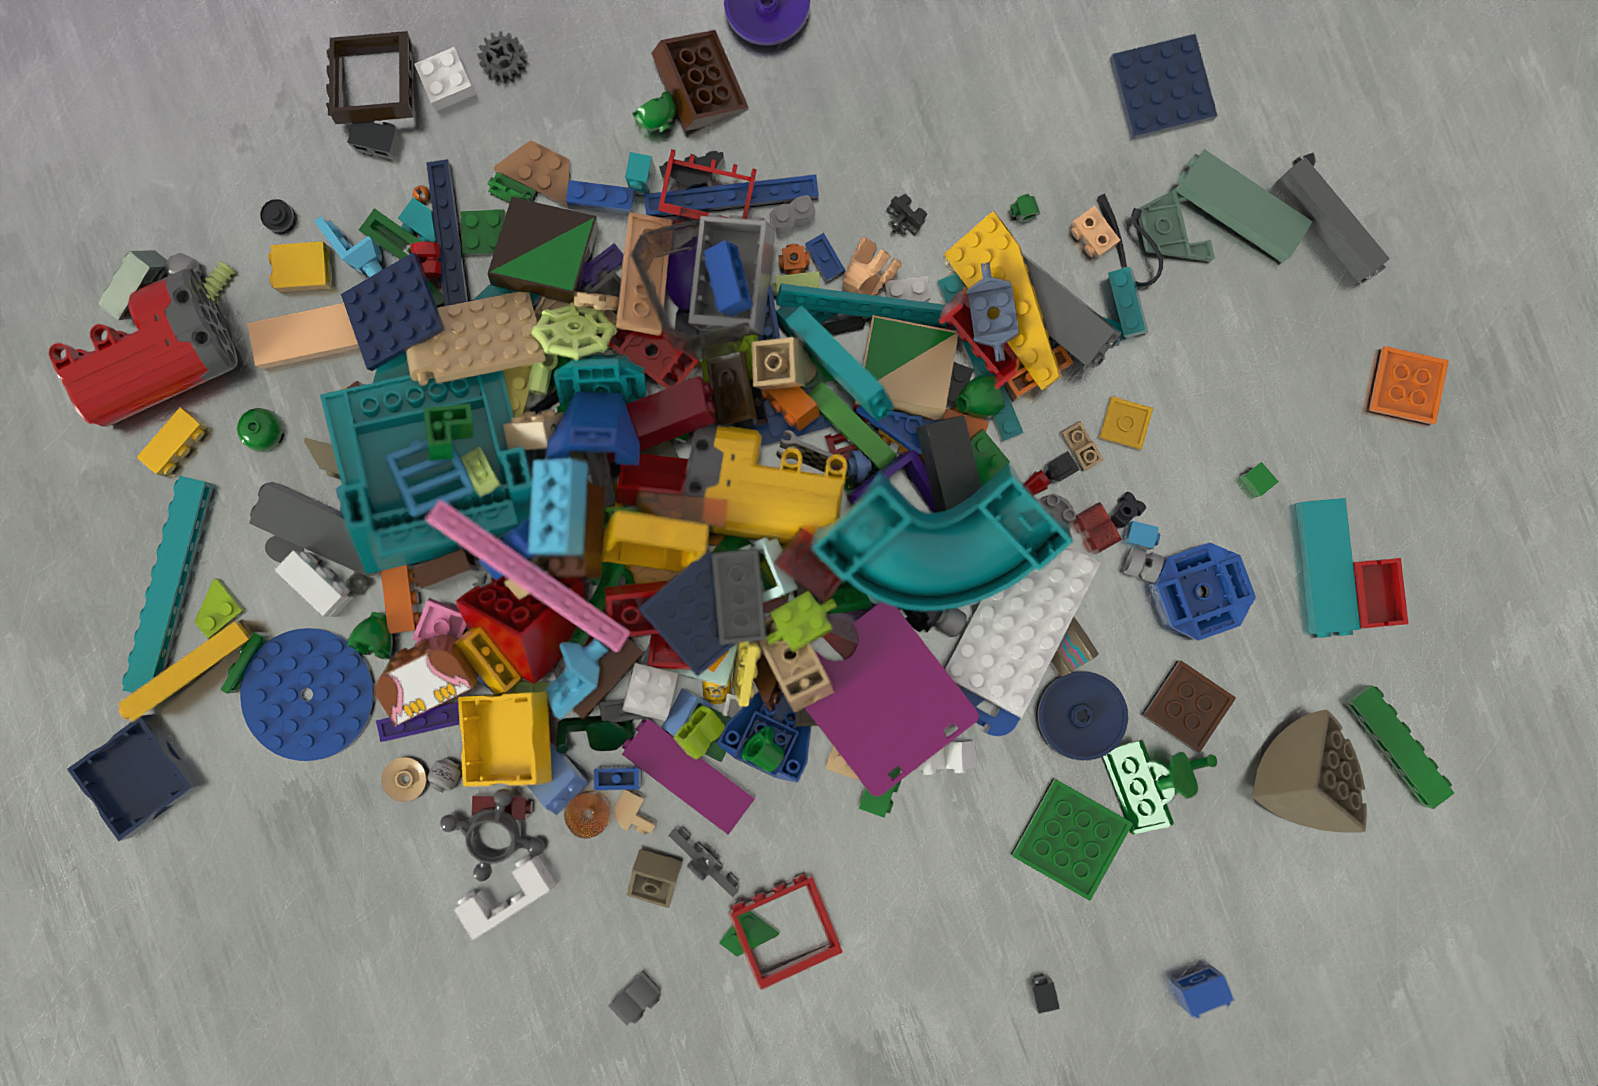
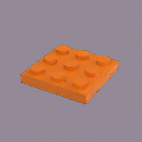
(1408, 385)

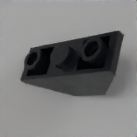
(694, 178)

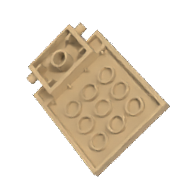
(478, 340)

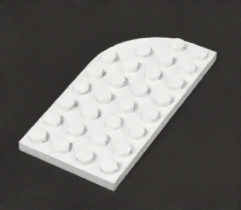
(1020, 631)

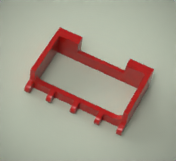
(692, 213)

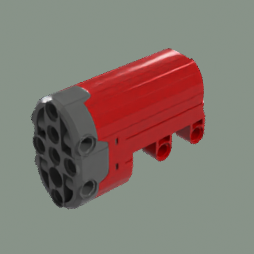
(174, 349)

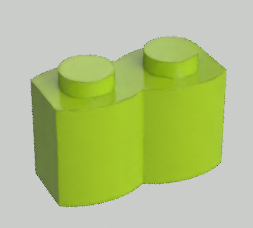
(699, 732)

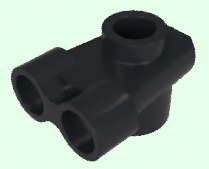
(1127, 510)

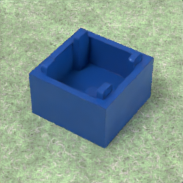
(1203, 991)

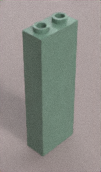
(1243, 205)

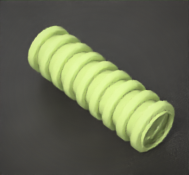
(218, 279)

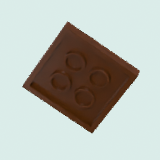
(1189, 706)

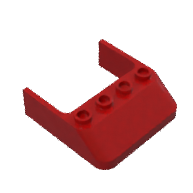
(959, 314)

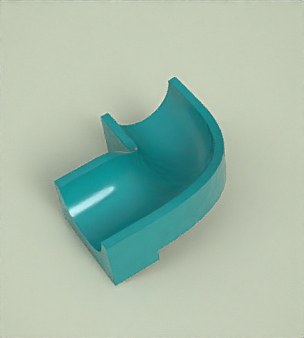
(943, 556)

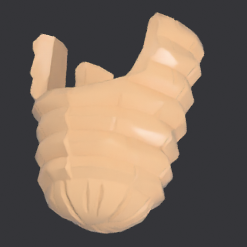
(862, 271)

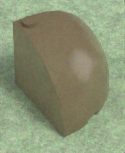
(1313, 776)

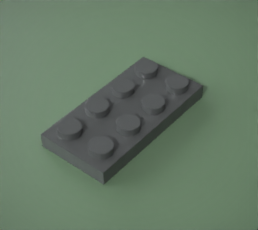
(738, 596)

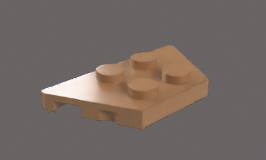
(539, 170)

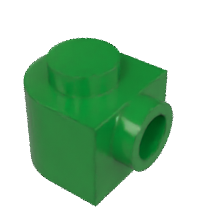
(1025, 208)

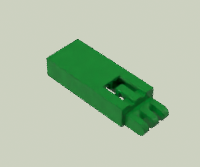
(387, 234)

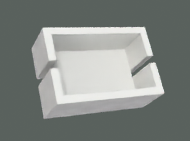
(314, 583)

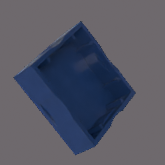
(134, 777)

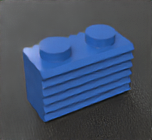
(617, 778)

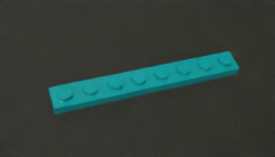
(859, 304)
(1006, 420)

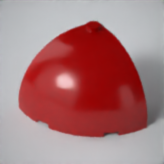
(521, 628)

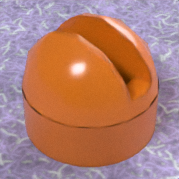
(425, 191)

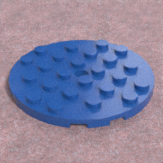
(275, 702)

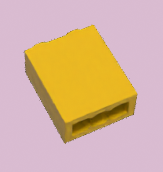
(300, 267)

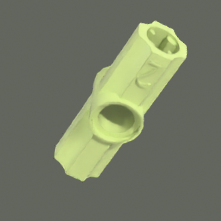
(541, 373)

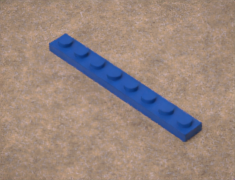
(735, 194)

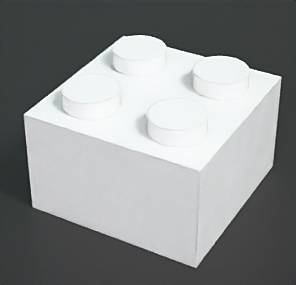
(445, 79)
(650, 692)

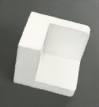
(731, 706)

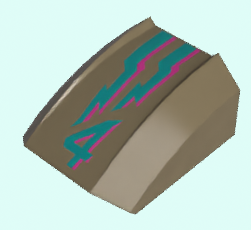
(1073, 650)

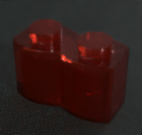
(1097, 528)

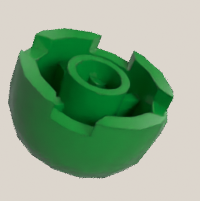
(656, 113)
(260, 429)

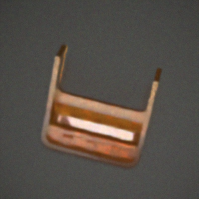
(685, 508)

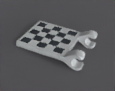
(810, 454)

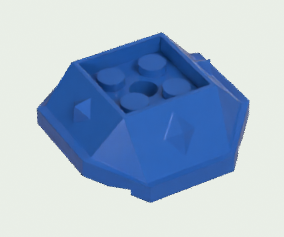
(1226, 585)

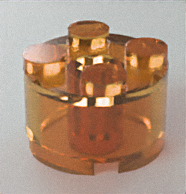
(578, 822)

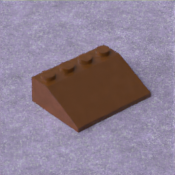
(699, 78)

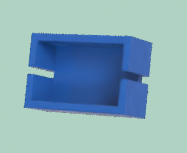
(518, 541)

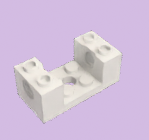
(478, 913)

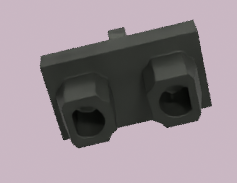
(905, 216)

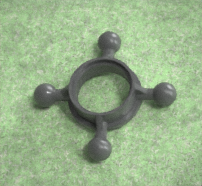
(502, 798)

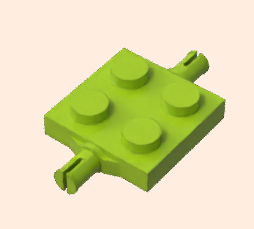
(801, 621)

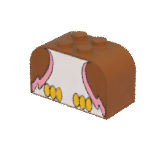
(424, 678)

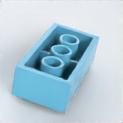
(558, 507)

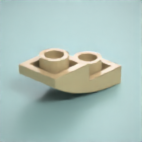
(1081, 445)

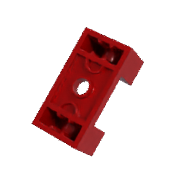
(666, 367)

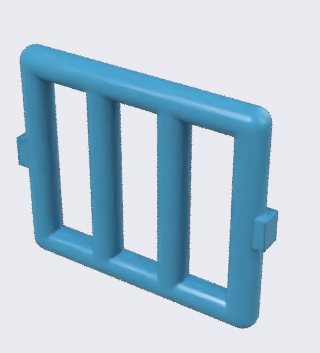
(408, 493)

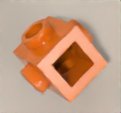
(790, 266)

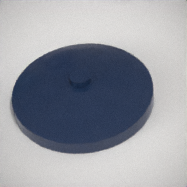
(1083, 716)

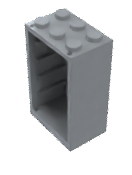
(755, 247)

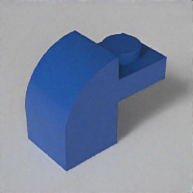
(1000, 723)

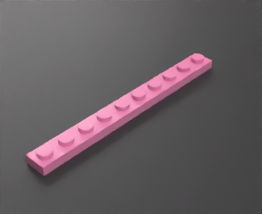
(527, 576)

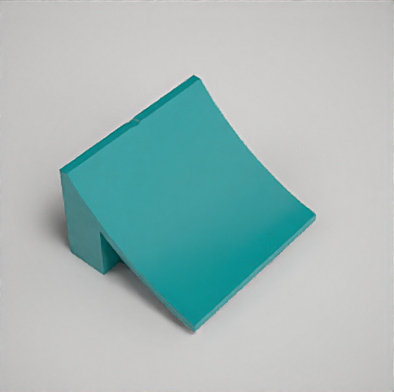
(385, 418)

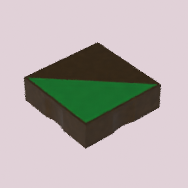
(542, 250)

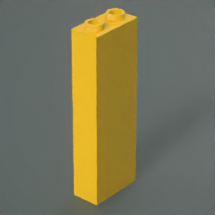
(183, 671)

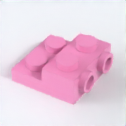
(439, 620)

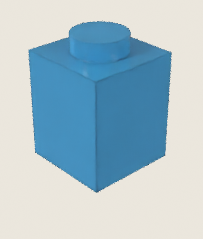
(1142, 535)

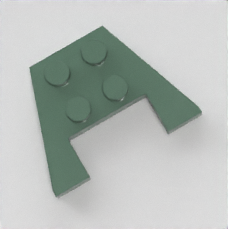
(1166, 227)

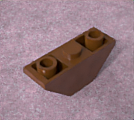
(767, 682)

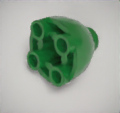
(981, 398)
(372, 636)

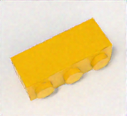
(172, 442)
(487, 660)

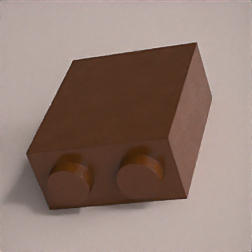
(445, 569)

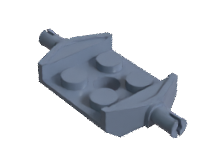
(993, 294)

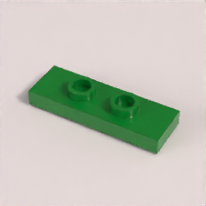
(237, 669)

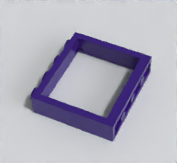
(915, 469)

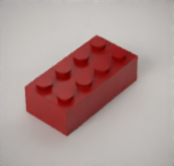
(623, 605)

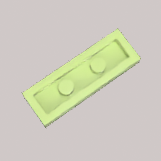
(480, 471)

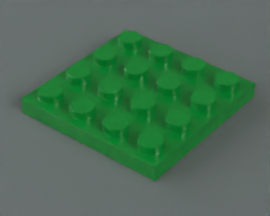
(1072, 839)

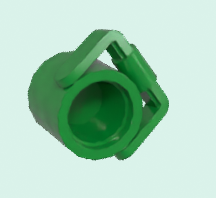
(762, 750)

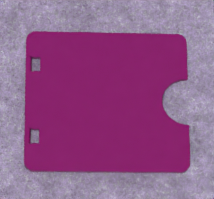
(889, 701)

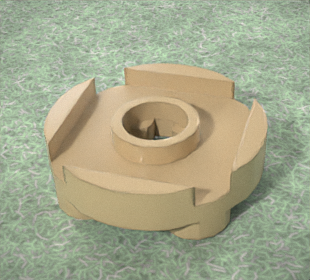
(596, 300)

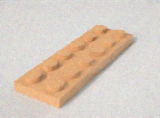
(634, 305)

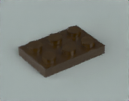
(731, 388)

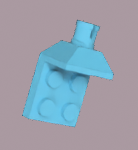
(362, 257)
(578, 678)

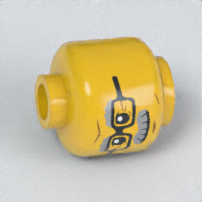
(715, 693)

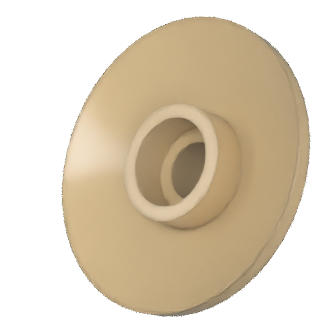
(393, 779)

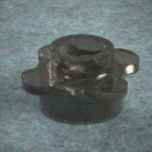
(359, 588)

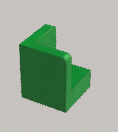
(1259, 480)

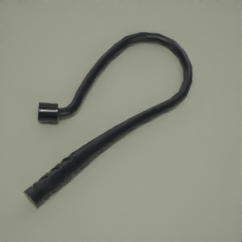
(1113, 224)

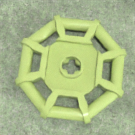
(585, 331)

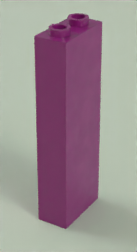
(690, 779)

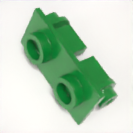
(507, 188)

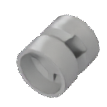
(1138, 559)

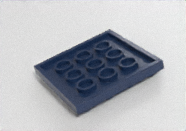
(1164, 86)
(392, 311)
(688, 615)

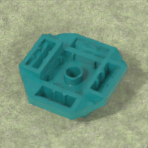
(601, 374)

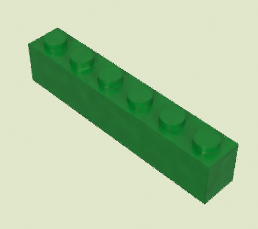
(1400, 746)

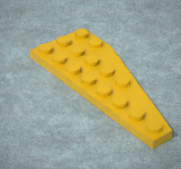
(994, 244)

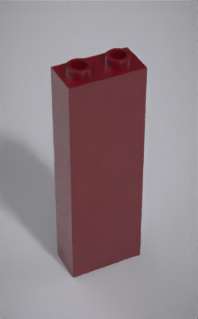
(671, 413)

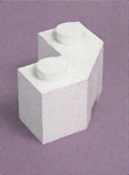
(956, 755)

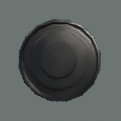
(276, 215)

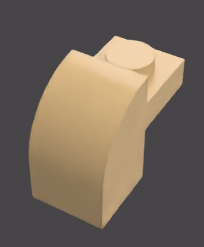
(627, 812)

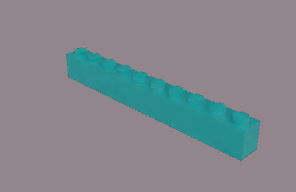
(167, 582)

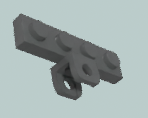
(703, 862)

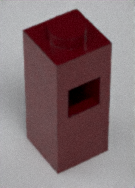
(519, 807)

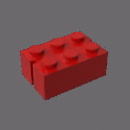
(652, 475)
(1380, 593)

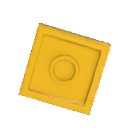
(1125, 423)

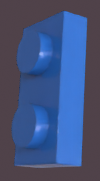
(825, 257)

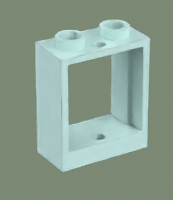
(785, 582)

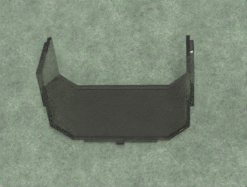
(674, 240)

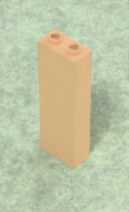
(301, 336)

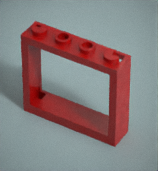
(799, 964)

